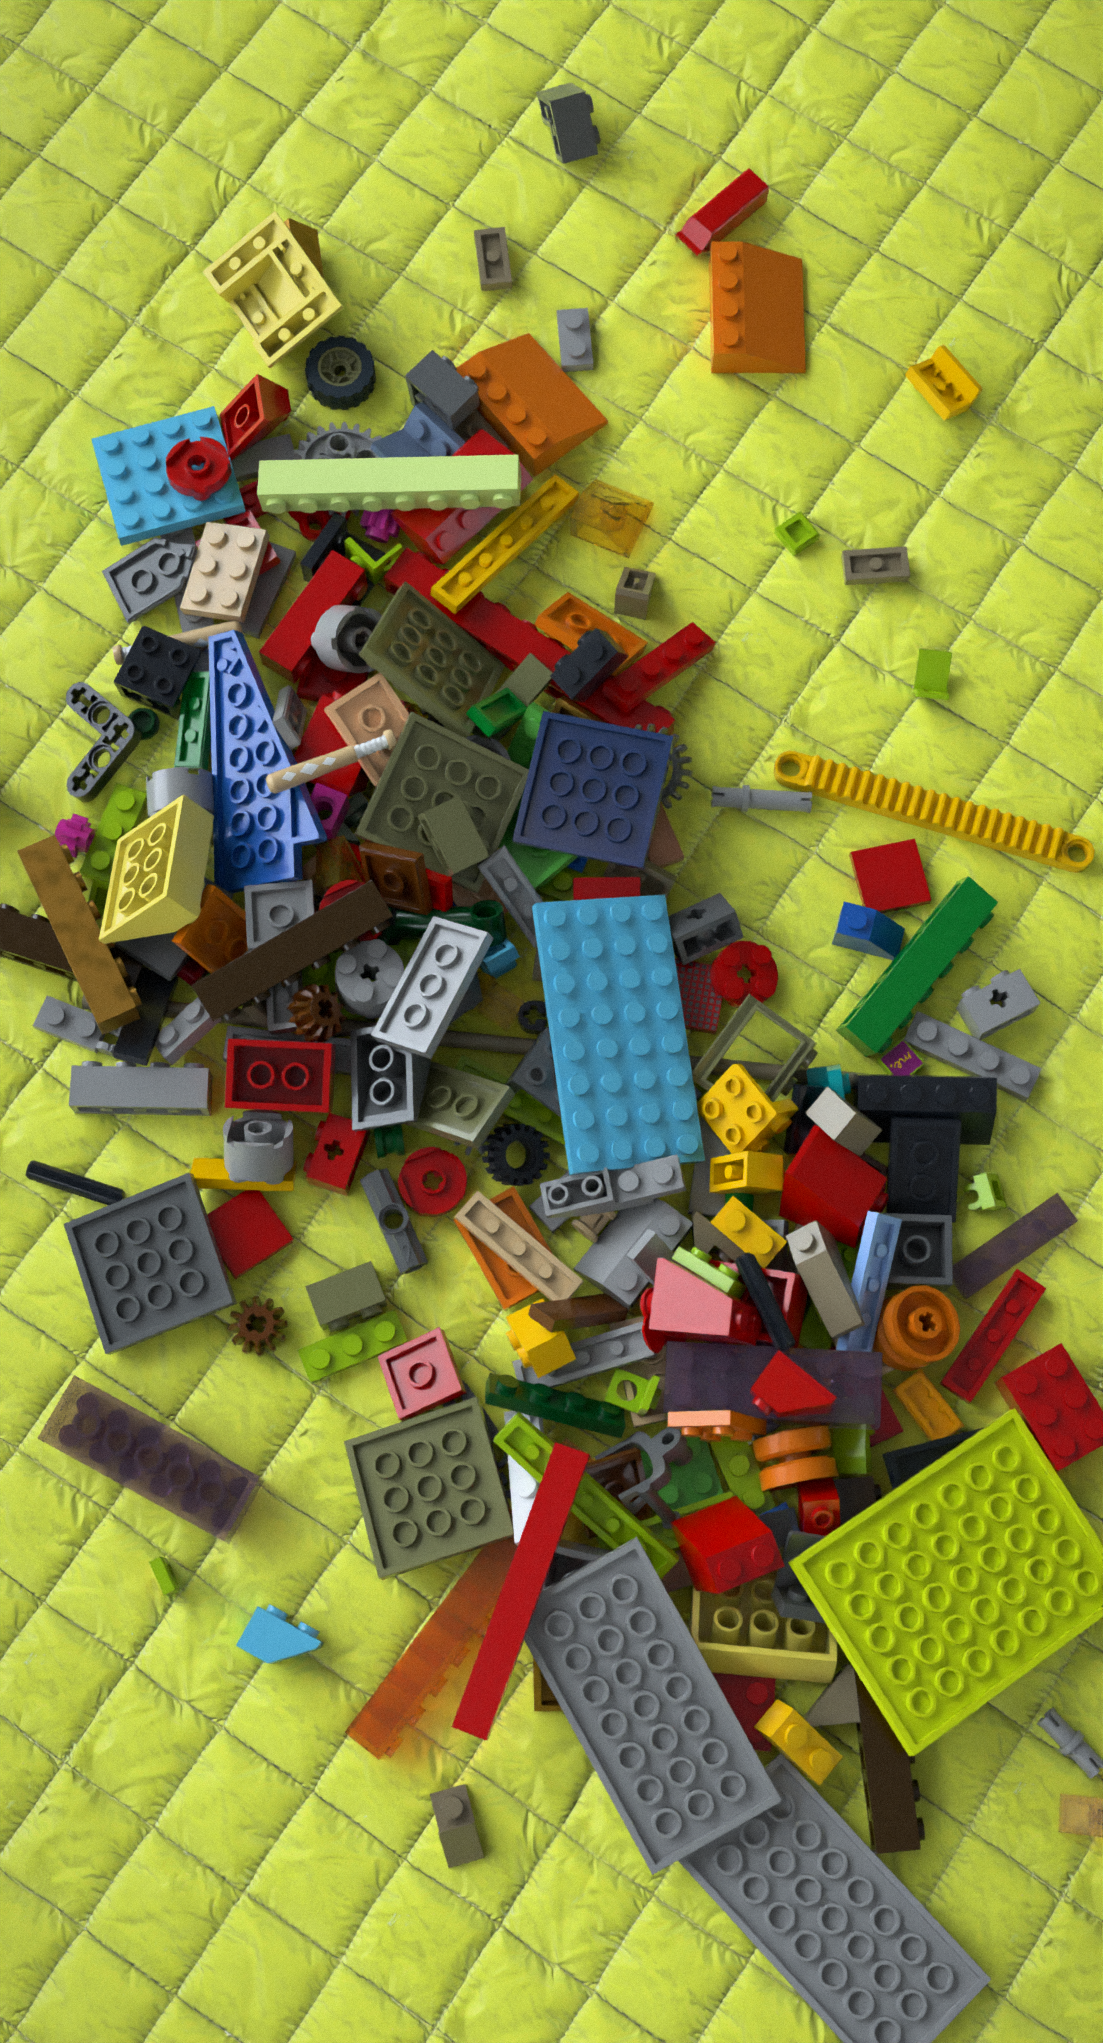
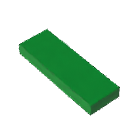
(194, 724)

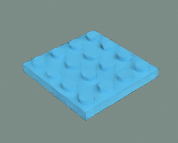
(138, 483)

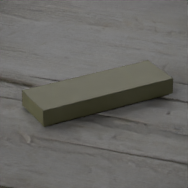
(527, 684)

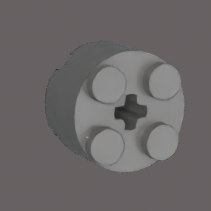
(342, 636)
(174, 782)
(373, 961)
(258, 1147)

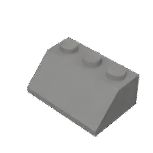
(606, 1260)

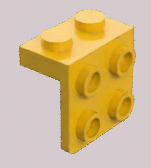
(743, 1112)

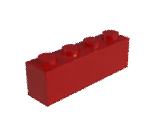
(290, 646)

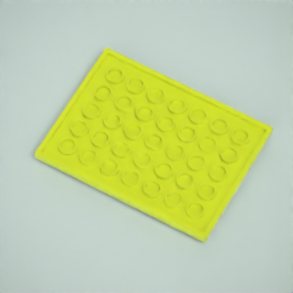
(958, 1580)

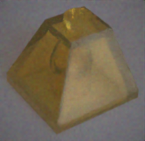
(609, 517)

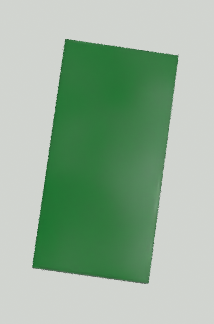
(497, 712)

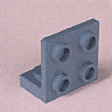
(421, 437)

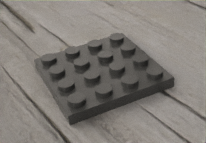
(149, 1263)

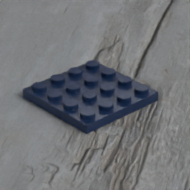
(593, 790)

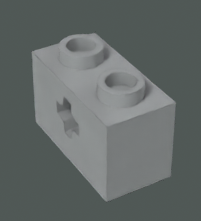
(1016, 998)

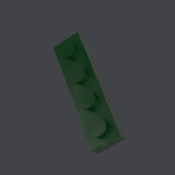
(554, 1405)

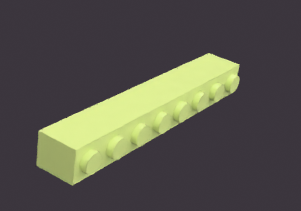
(389, 483)

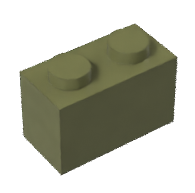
(454, 835)
(347, 1297)

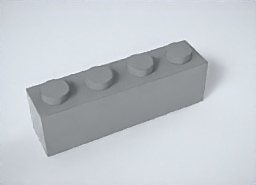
(141, 1089)

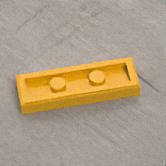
(211, 1174)

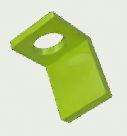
(374, 570)
(932, 674)
(646, 1396)

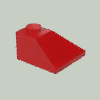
(253, 414)
(789, 1390)

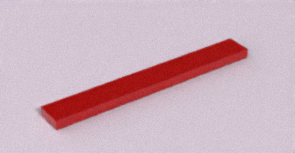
(521, 1591)

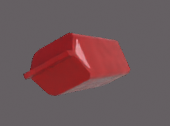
(724, 212)

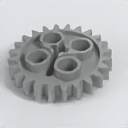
(324, 446)

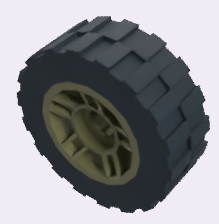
(328, 361)

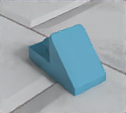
(499, 959)

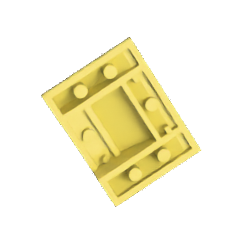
(273, 289)

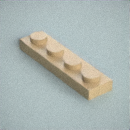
(518, 1248)

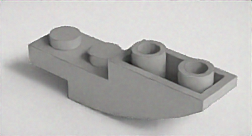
(612, 1190)

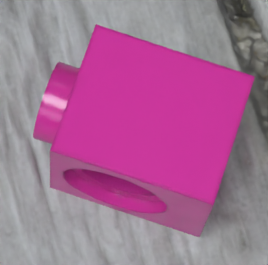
(333, 801)

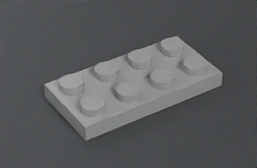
(432, 987)

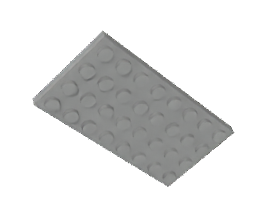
(646, 1707)
(836, 1920)

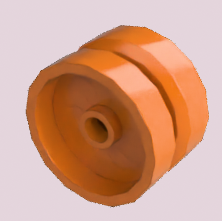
(916, 1328)
(794, 1452)

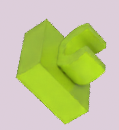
(989, 1192)

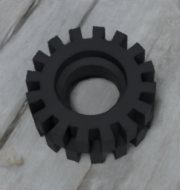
(497, 1154)

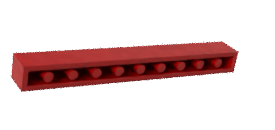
(514, 640)

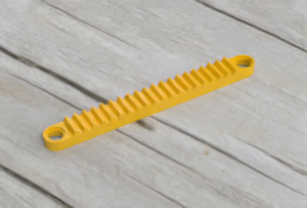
(934, 811)

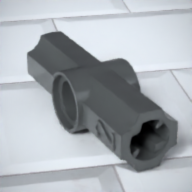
(385, 1202)

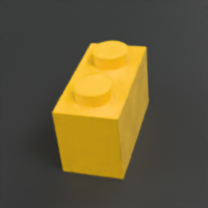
(746, 1173)
(748, 1231)
(536, 1345)
(798, 1742)

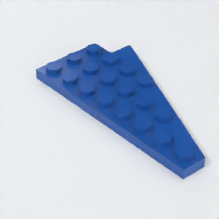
(254, 830)

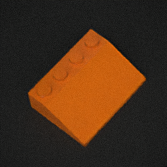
(755, 310)
(531, 402)

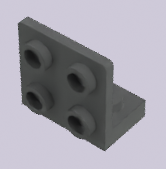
(537, 1073)
(787, 1591)

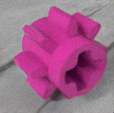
(379, 525)
(75, 833)

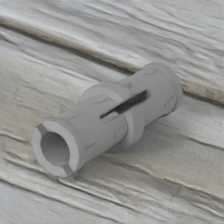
(1071, 1742)

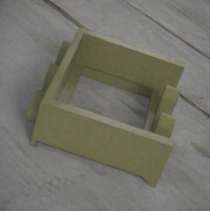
(784, 1080)

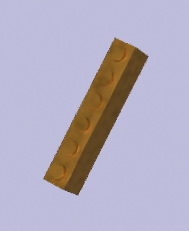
(79, 934)

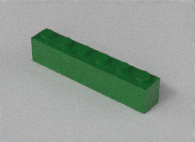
(917, 967)

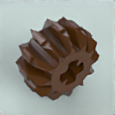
(316, 1013)
(262, 1314)

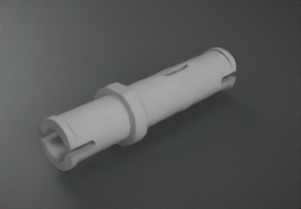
(761, 799)

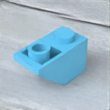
(275, 1639)

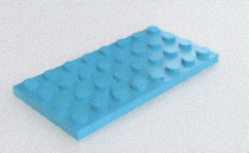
(617, 1032)

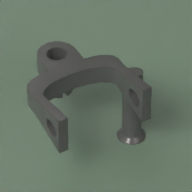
(662, 1450)

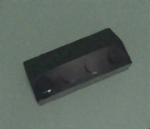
(929, 1096)

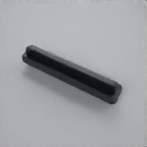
(74, 1183)
(765, 1302)

